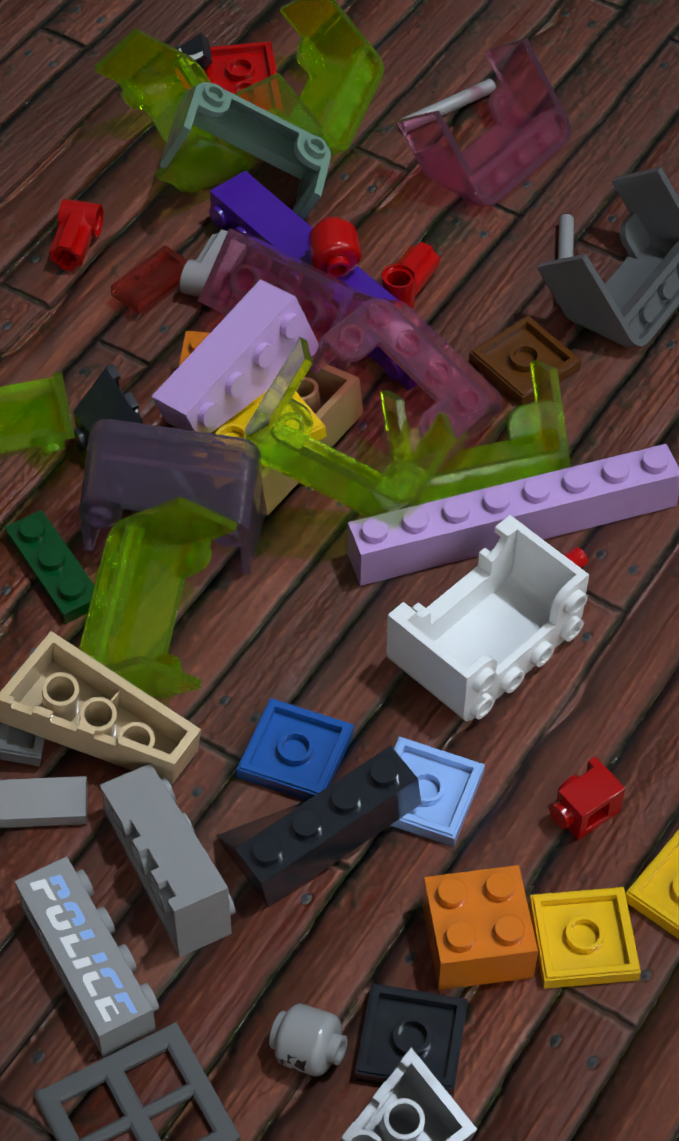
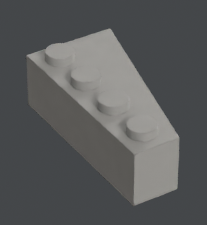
(168, 859)
(411, 1108)

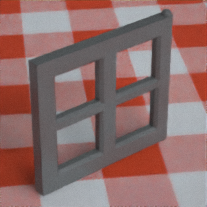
(136, 1116)

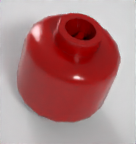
(334, 245)

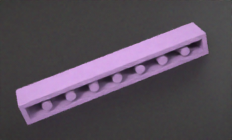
(544, 503)

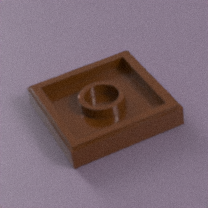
(508, 357)

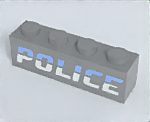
(87, 956)

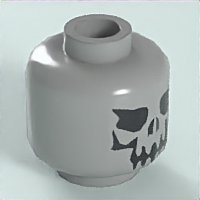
(308, 1039)

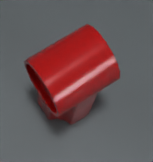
(76, 226)
(410, 273)

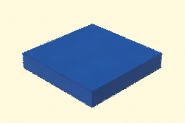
(295, 750)

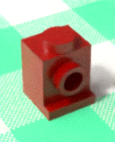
(587, 800)

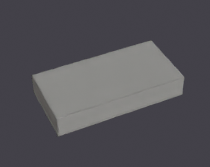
(43, 801)

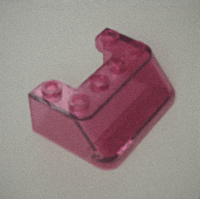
(425, 357)

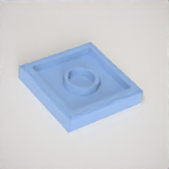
(445, 787)

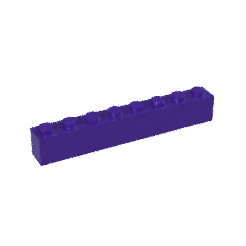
(254, 210)

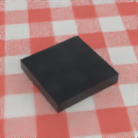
(409, 1019)

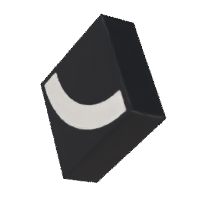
(199, 50)

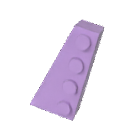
(235, 360)

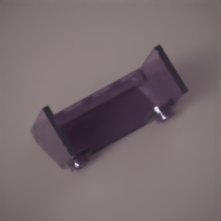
(149, 464)

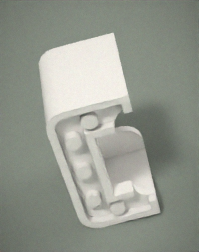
(491, 622)

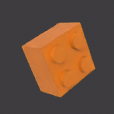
(479, 927)

